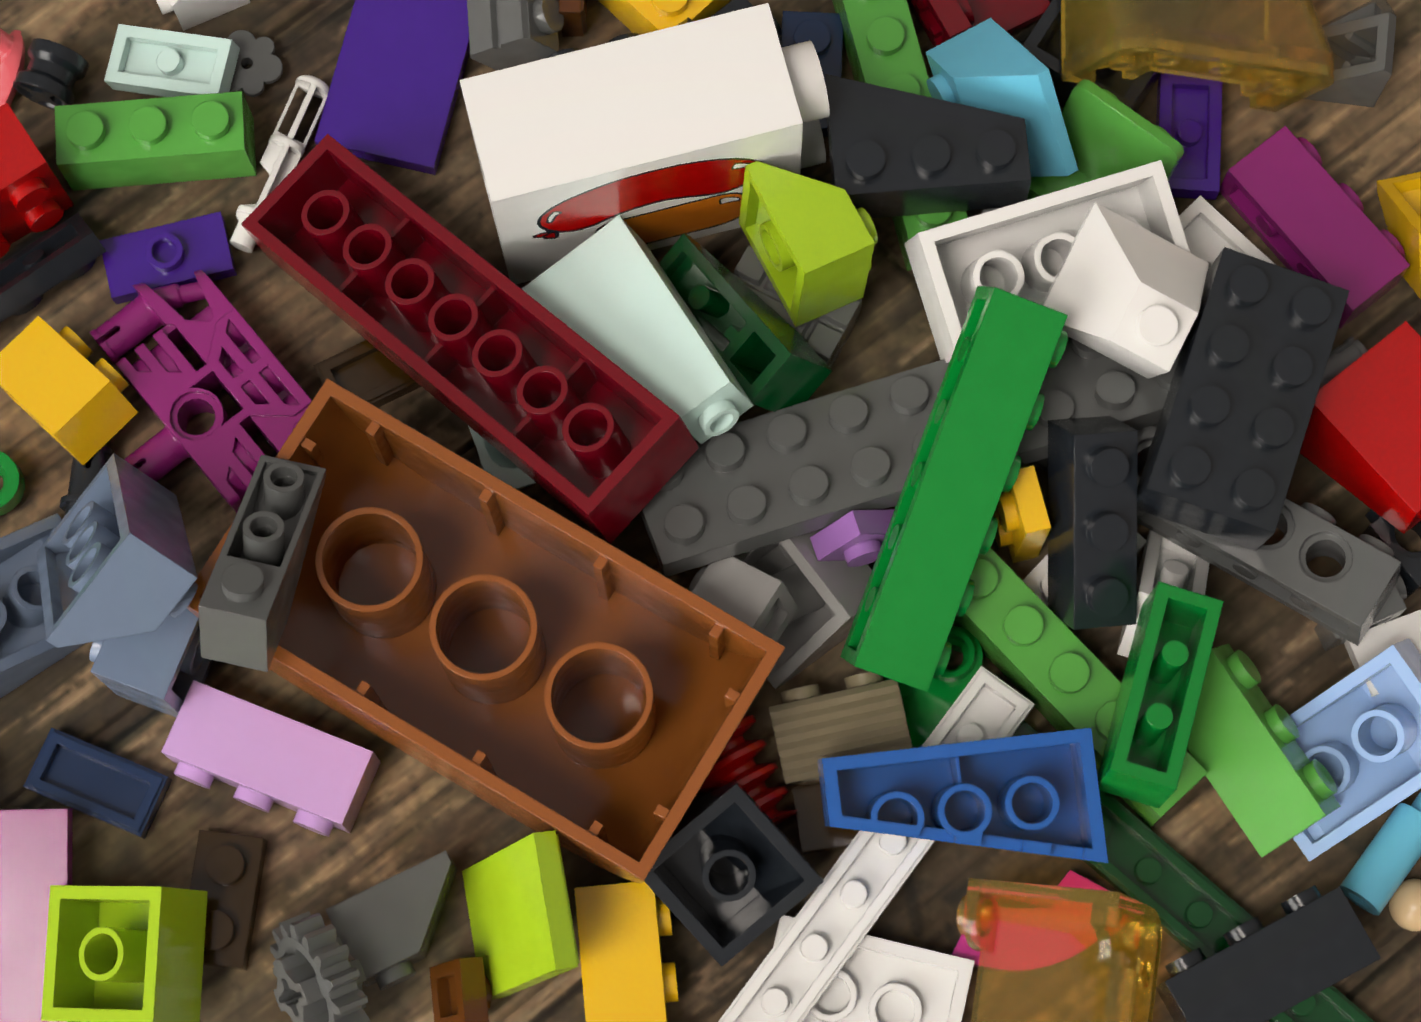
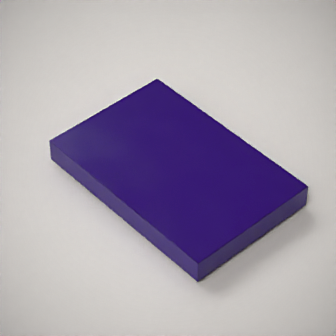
(398, 81)

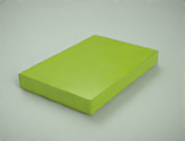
(521, 914)

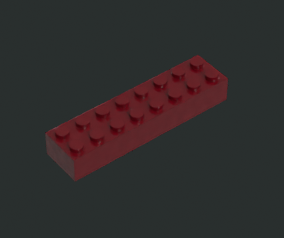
(472, 338)

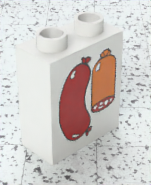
(642, 133)

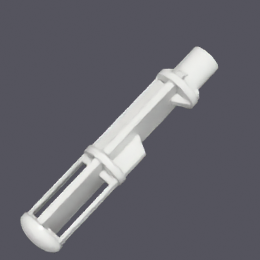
(281, 154)

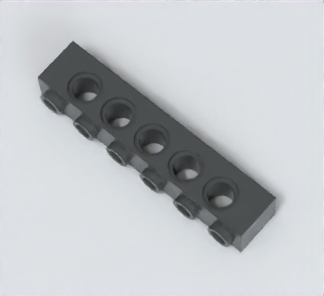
(1338, 603)

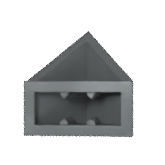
(1362, 54)

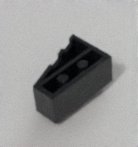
(922, 153)

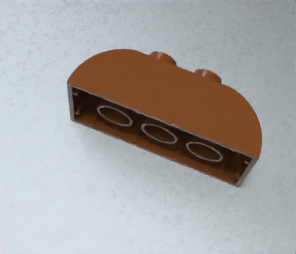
(506, 640)

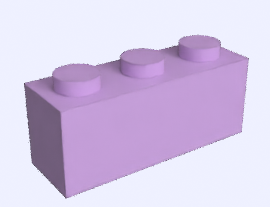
(270, 759)

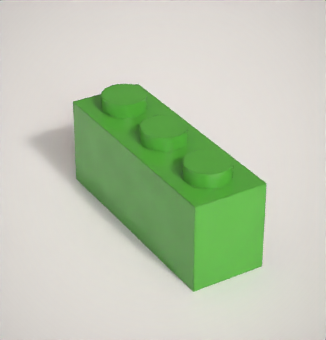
(155, 140)
(1255, 755)

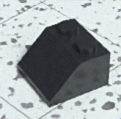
(730, 872)

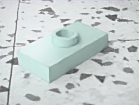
(170, 62)

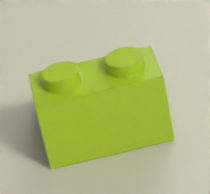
(806, 240)

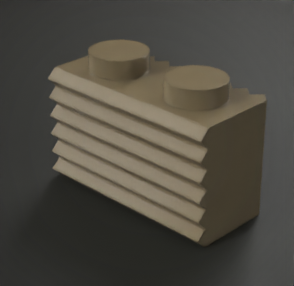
(836, 724)

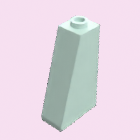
(635, 317)

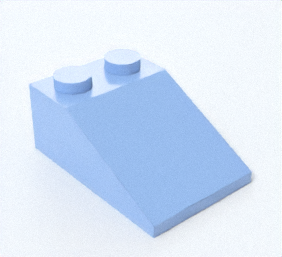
(1364, 743)

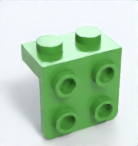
(1107, 140)

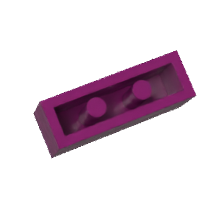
(1314, 221)

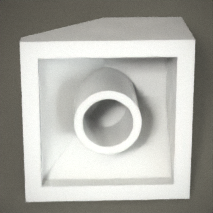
(1128, 292)

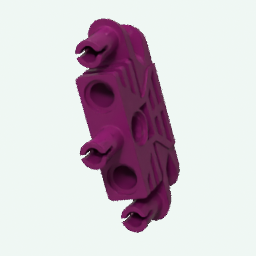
(175, 392)

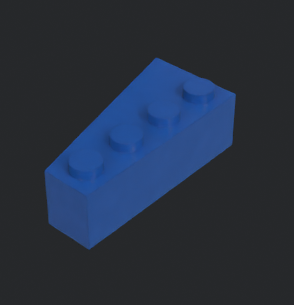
(985, 793)

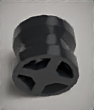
(50, 74)

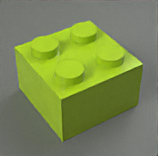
(124, 954)

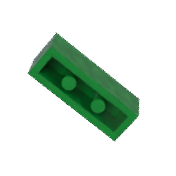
(1159, 695)

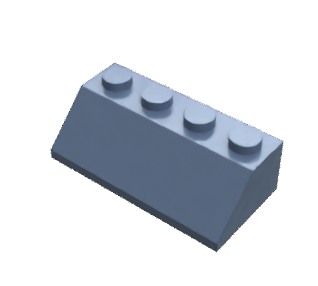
(116, 560)

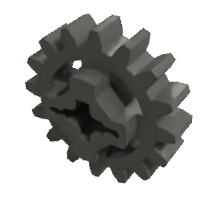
(316, 973)

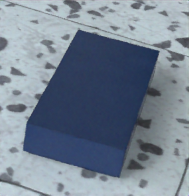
(98, 783)

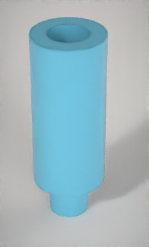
(1386, 859)

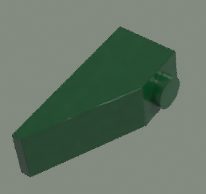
(752, 339)

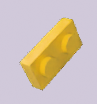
(1022, 517)

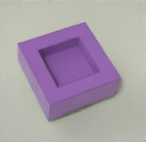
(853, 537)

